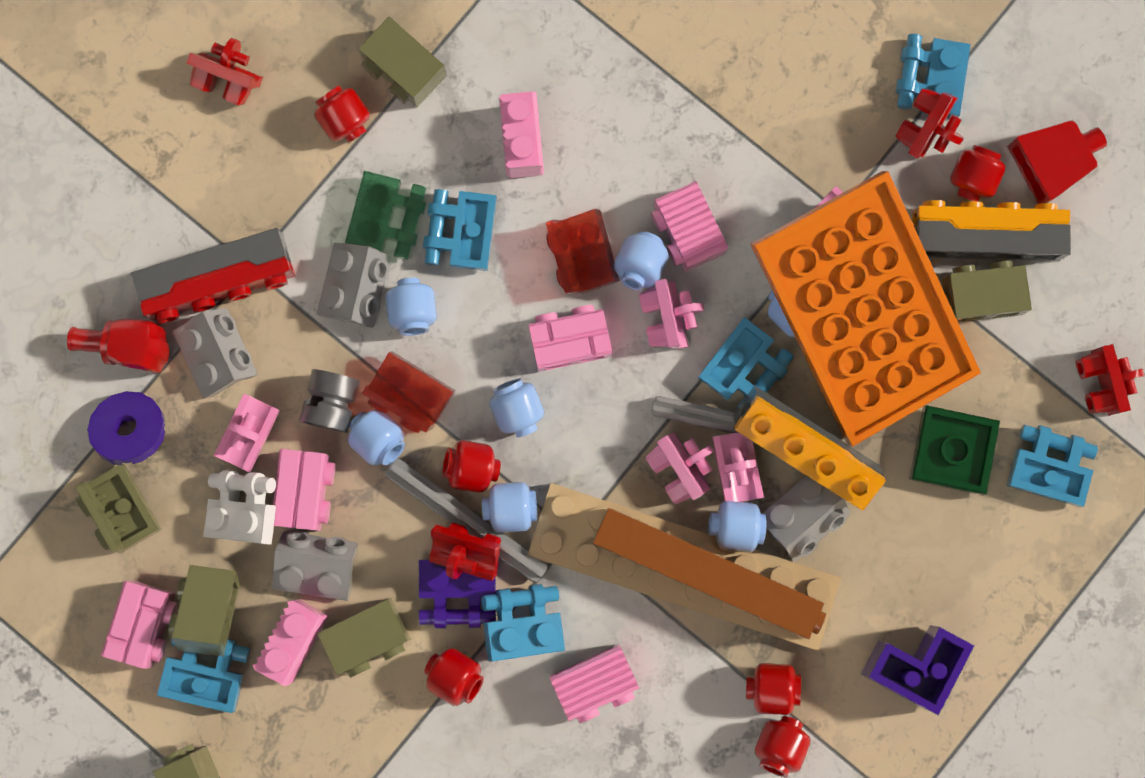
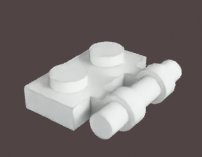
(240, 520)

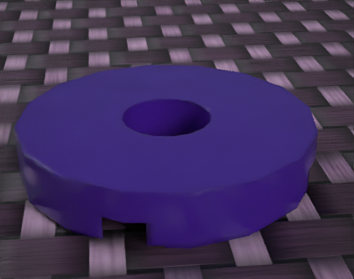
(118, 410)

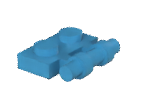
(945, 70)
(472, 229)
(738, 357)
(1050, 477)
(525, 635)
(204, 684)

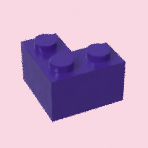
(927, 675)

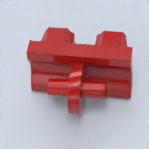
(208, 67)
(938, 108)
(1114, 377)
(465, 553)

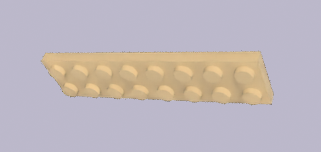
(573, 519)

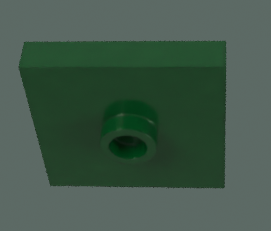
(954, 450)

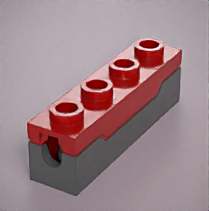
(213, 275)

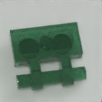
(374, 212)

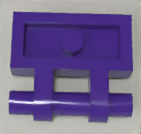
(436, 585)

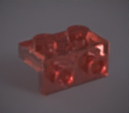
(582, 252)
(408, 393)

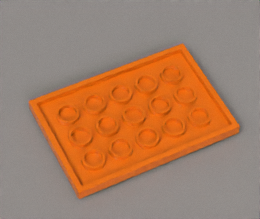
(866, 308)

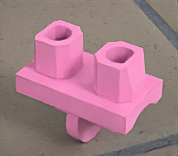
(672, 330)
(246, 433)
(673, 453)
(737, 467)

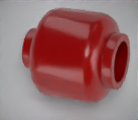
(342, 114)
(977, 173)
(470, 466)
(453, 677)
(774, 689)
(782, 746)

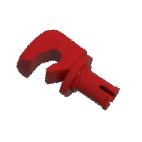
(126, 343)

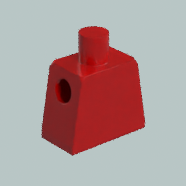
(1056, 158)

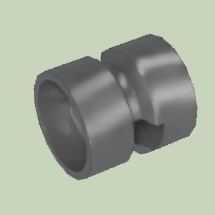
(329, 400)

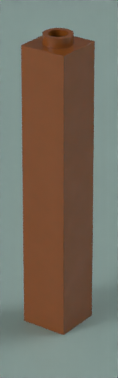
(710, 574)

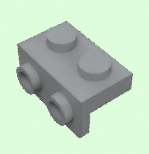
(354, 284)
(214, 351)
(805, 517)
(314, 565)

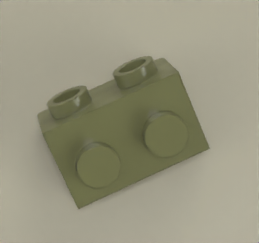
(117, 509)

